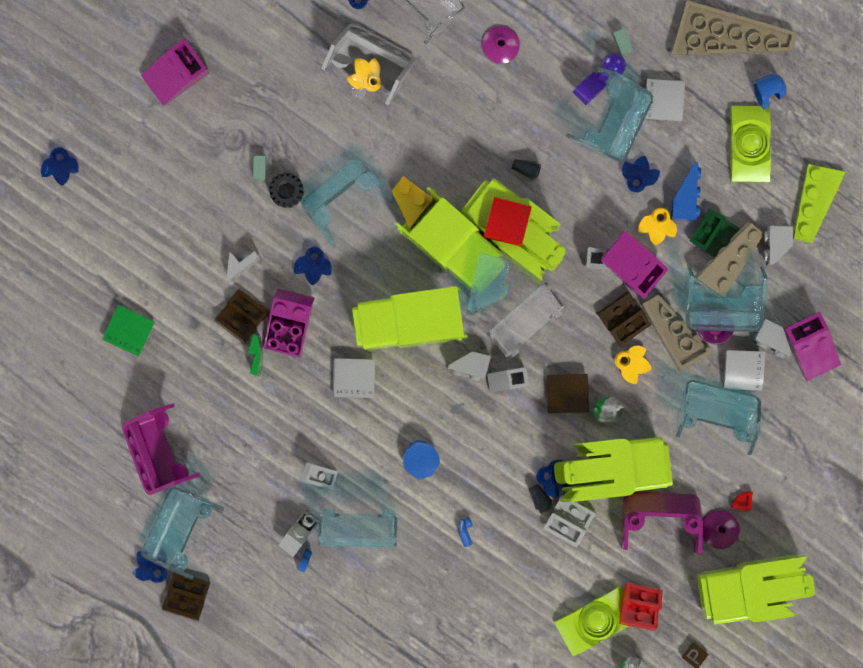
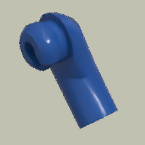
(463, 532)

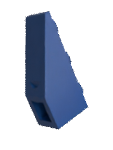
(684, 203)

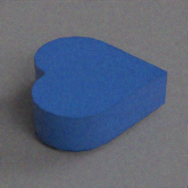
(304, 560)

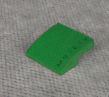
(128, 330)
(256, 349)

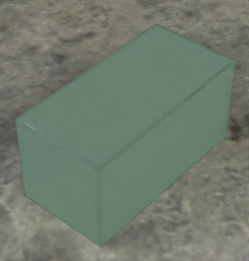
(622, 42)
(259, 168)

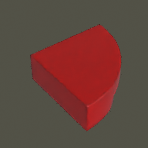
(743, 501)

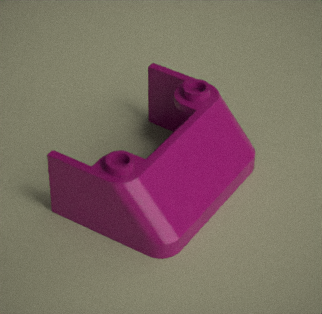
(152, 452)
(663, 505)

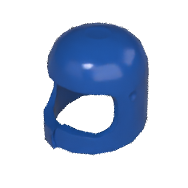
(768, 86)

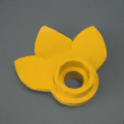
(364, 73)
(658, 229)
(635, 363)

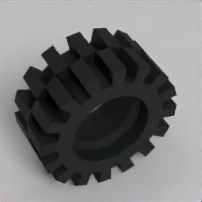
(294, 198)

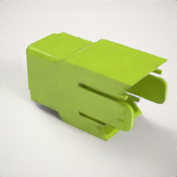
(449, 239)
(537, 247)
(409, 319)
(622, 467)
(754, 589)

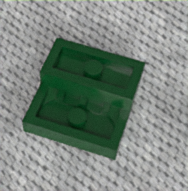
(713, 233)

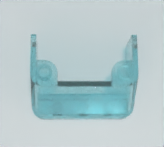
(622, 119)
(315, 203)
(488, 284)
(725, 313)
(722, 408)
(173, 529)
(358, 529)

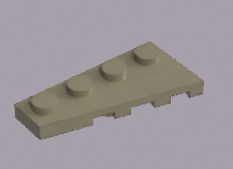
(725, 267)
(674, 334)

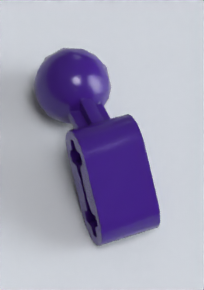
(595, 83)

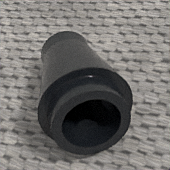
(526, 167)
(540, 499)

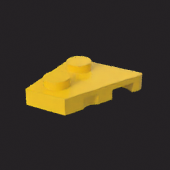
(411, 200)

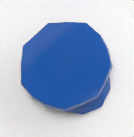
(421, 459)

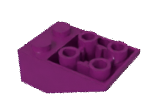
(175, 72)
(634, 264)
(288, 322)
(812, 346)

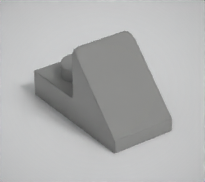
(236, 268)
(319, 476)

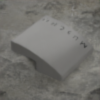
(667, 99)
(744, 370)
(353, 378)
(569, 521)

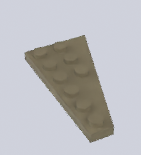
(715, 31)

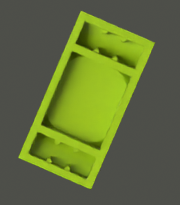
(750, 144)
(592, 622)

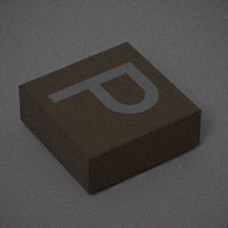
(694, 655)

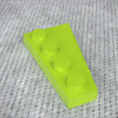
(816, 197)

